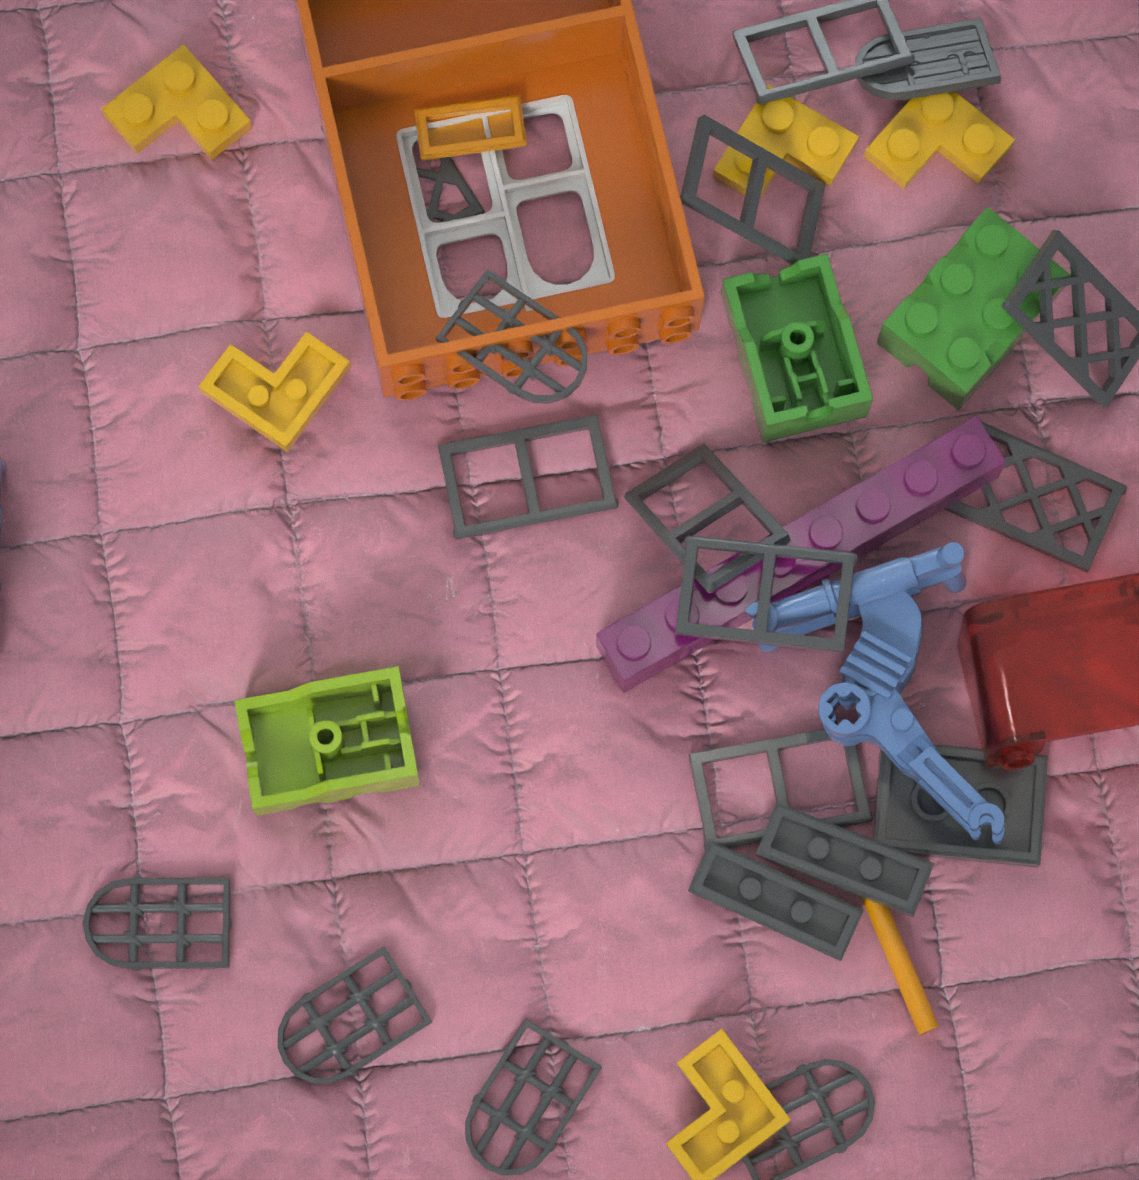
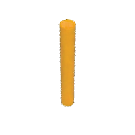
(901, 967)

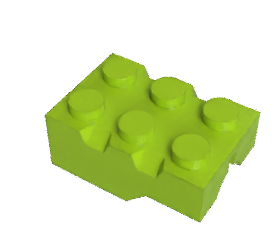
(327, 741)

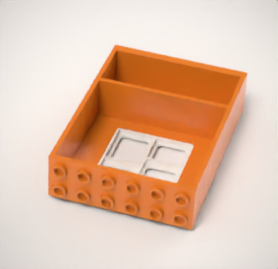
(563, 58)

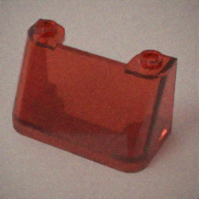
(1051, 666)

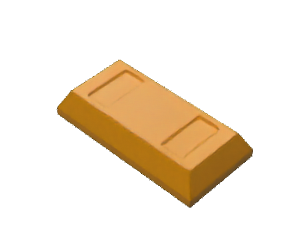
(469, 136)

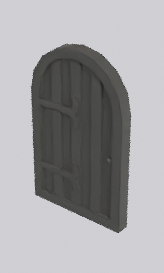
(945, 61)

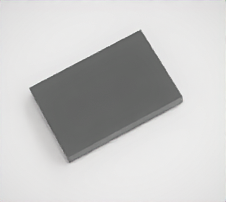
(919, 826)

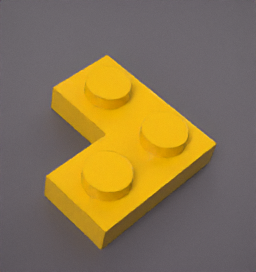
(177, 93)
(941, 125)
(793, 135)
(277, 402)
(739, 1114)

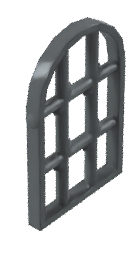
(509, 320)
(179, 936)
(373, 1022)
(548, 1093)
(828, 1121)

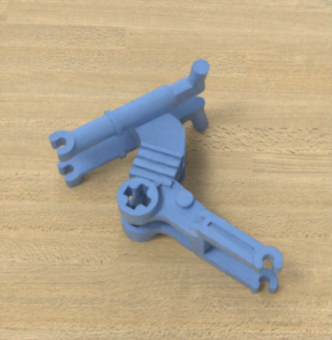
(881, 669)

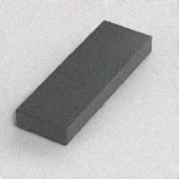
(845, 859)
(775, 900)

